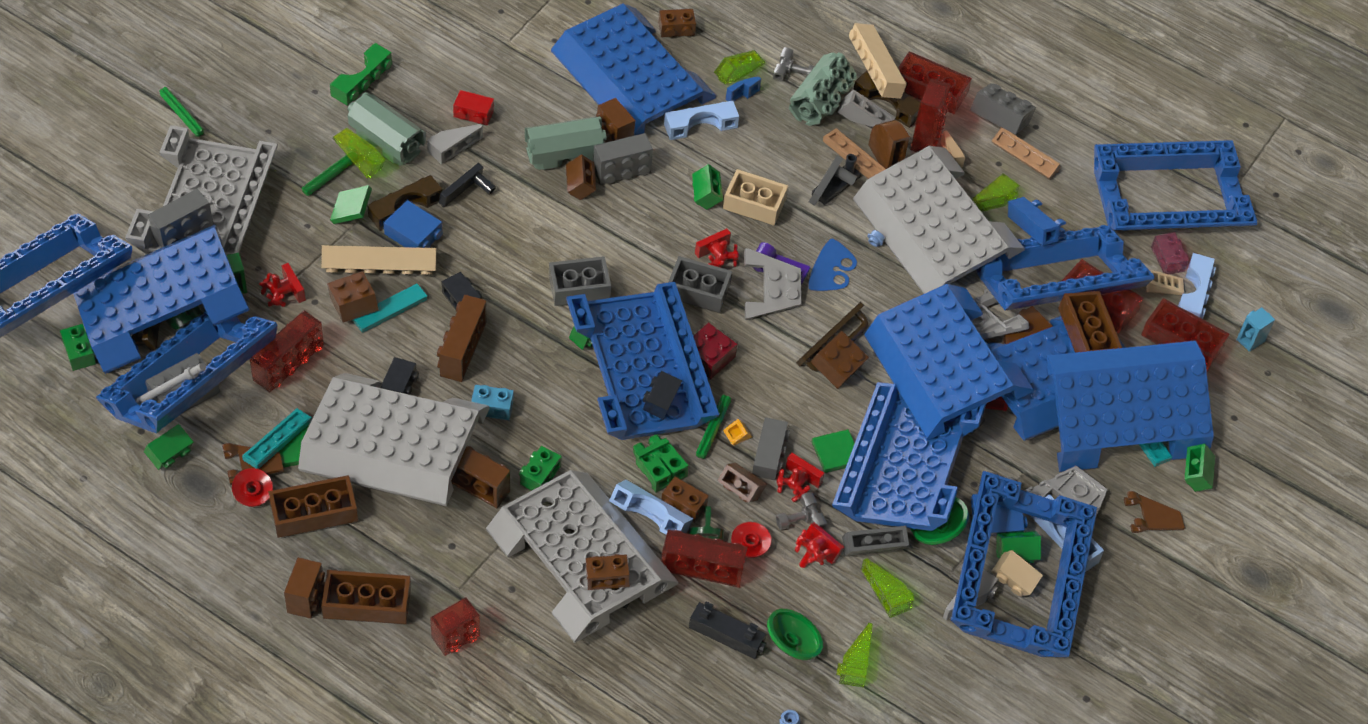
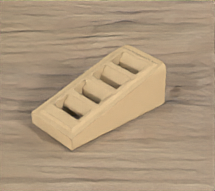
(951, 146)
(1156, 286)

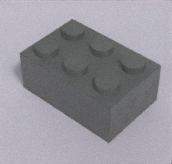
(1003, 108)
(623, 159)
(181, 218)
(579, 277)
(701, 283)
(174, 371)

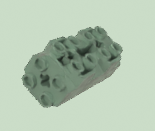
(822, 89)
(386, 128)
(563, 140)

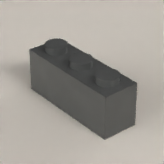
(770, 448)
(875, 540)

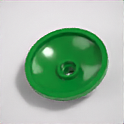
(952, 528)
(794, 634)

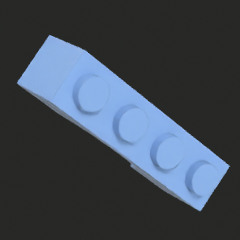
(722, 115)
(1199, 273)
(635, 499)
(1057, 533)

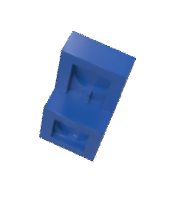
(745, 87)

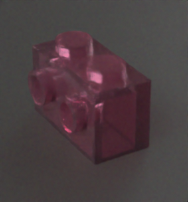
(1170, 253)

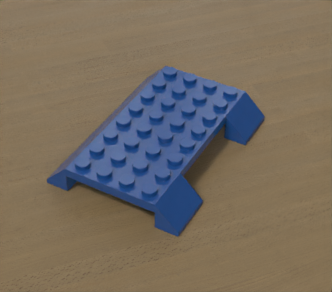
(623, 60)
(156, 289)
(635, 342)
(941, 357)
(1130, 400)
(1038, 410)
(896, 471)

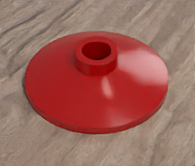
(252, 478)
(754, 533)

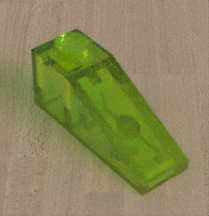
(737, 66)
(360, 152)
(997, 194)
(888, 589)
(855, 660)

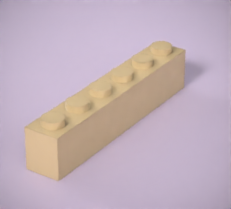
(877, 60)
(379, 258)

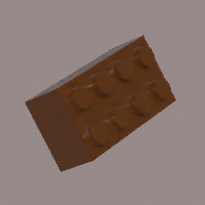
(1088, 322)
(462, 338)
(482, 477)
(313, 506)
(366, 597)

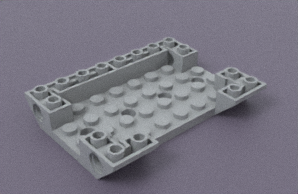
(598, 532)

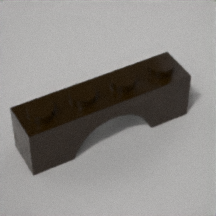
(906, 107)
(422, 192)

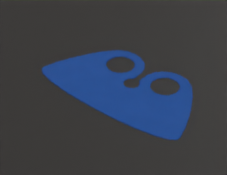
(823, 273)

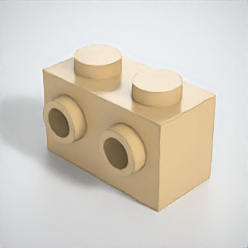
(1016, 573)

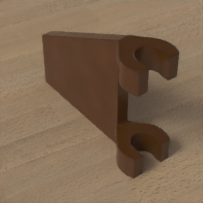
(272, 466)
(1155, 515)

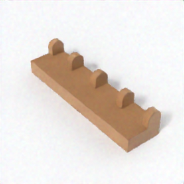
(844, 146)
(1026, 153)

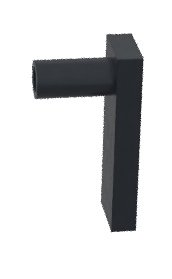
(472, 176)
(836, 184)

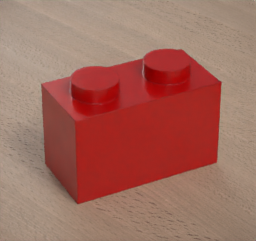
(473, 107)

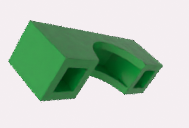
(348, 87)

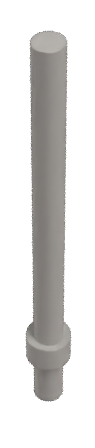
(189, 373)

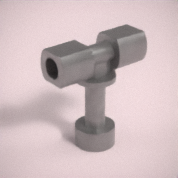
(786, 65)
(809, 514)

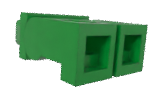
(660, 462)

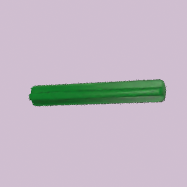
(181, 111)
(326, 175)
(713, 427)

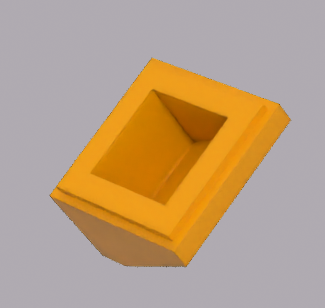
(737, 432)

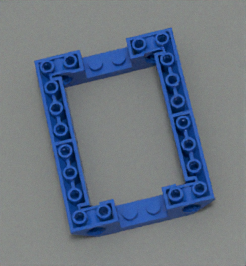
(1219, 155)
(1070, 246)
(46, 249)
(193, 339)
(1079, 525)

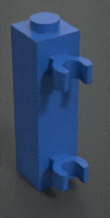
(1034, 221)

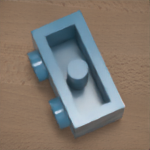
(1255, 329)
(498, 399)

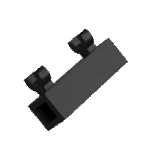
(727, 630)

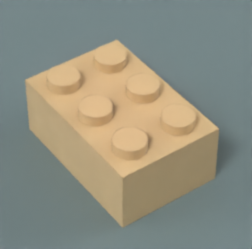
(755, 197)

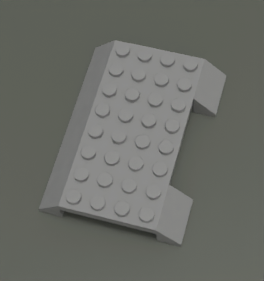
(223, 173)
(932, 219)
(389, 438)

